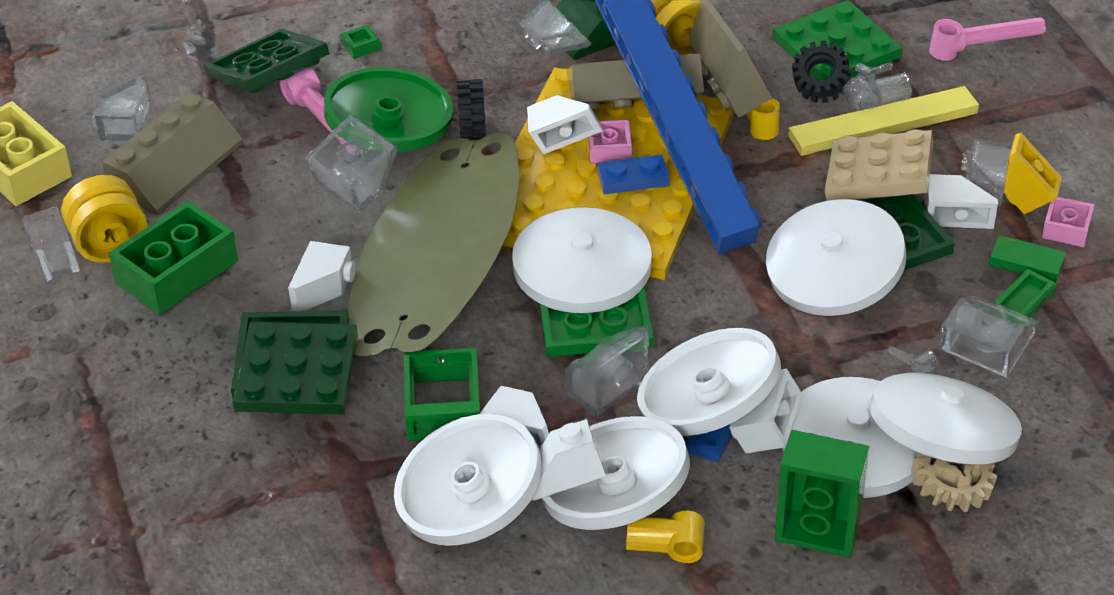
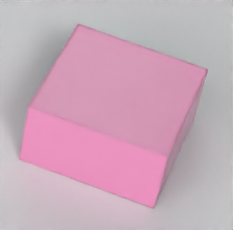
(611, 143)
(1068, 221)

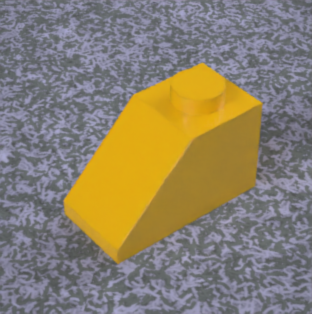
(1030, 177)

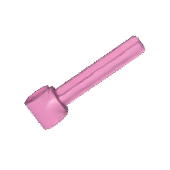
(951, 37)
(305, 90)

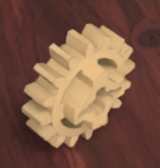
(953, 481)

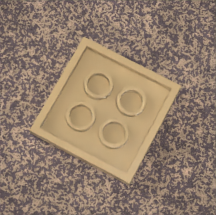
(880, 165)

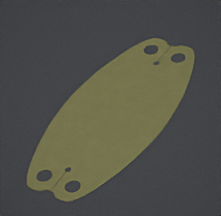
(434, 244)

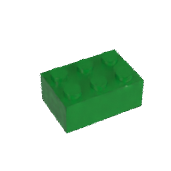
(173, 257)
(821, 493)

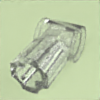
(869, 94)

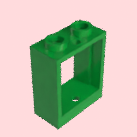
(425, 367)

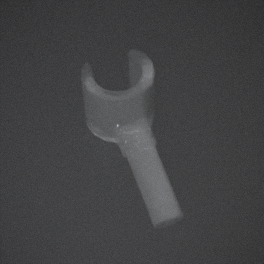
(870, 73)
(918, 363)

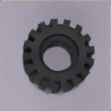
(815, 56)
(471, 108)

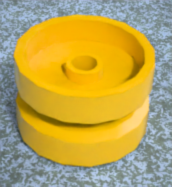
(678, 19)
(101, 216)

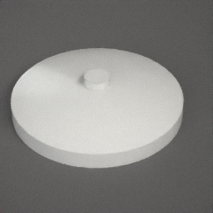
(836, 257)
(582, 260)
(710, 380)
(842, 411)
(945, 418)
(643, 471)
(468, 479)

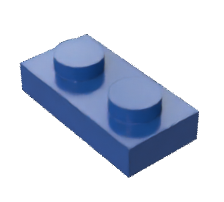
(633, 174)

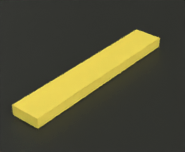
(884, 119)

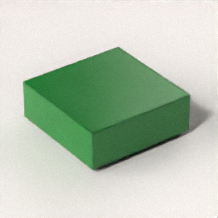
(360, 41)

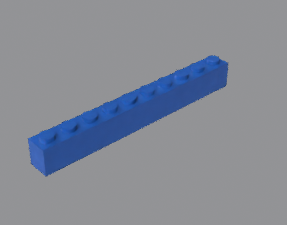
(682, 123)

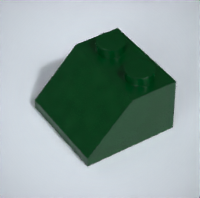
(590, 22)

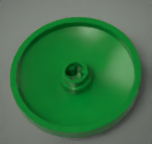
(394, 103)

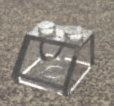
(352, 163)
(987, 334)
(609, 370)

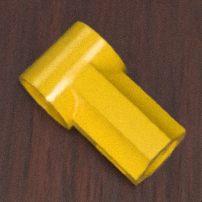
(765, 120)
(679, 536)

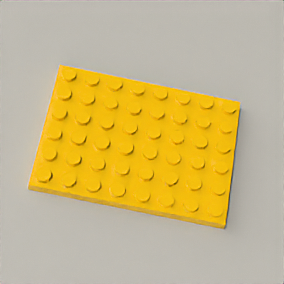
(569, 181)

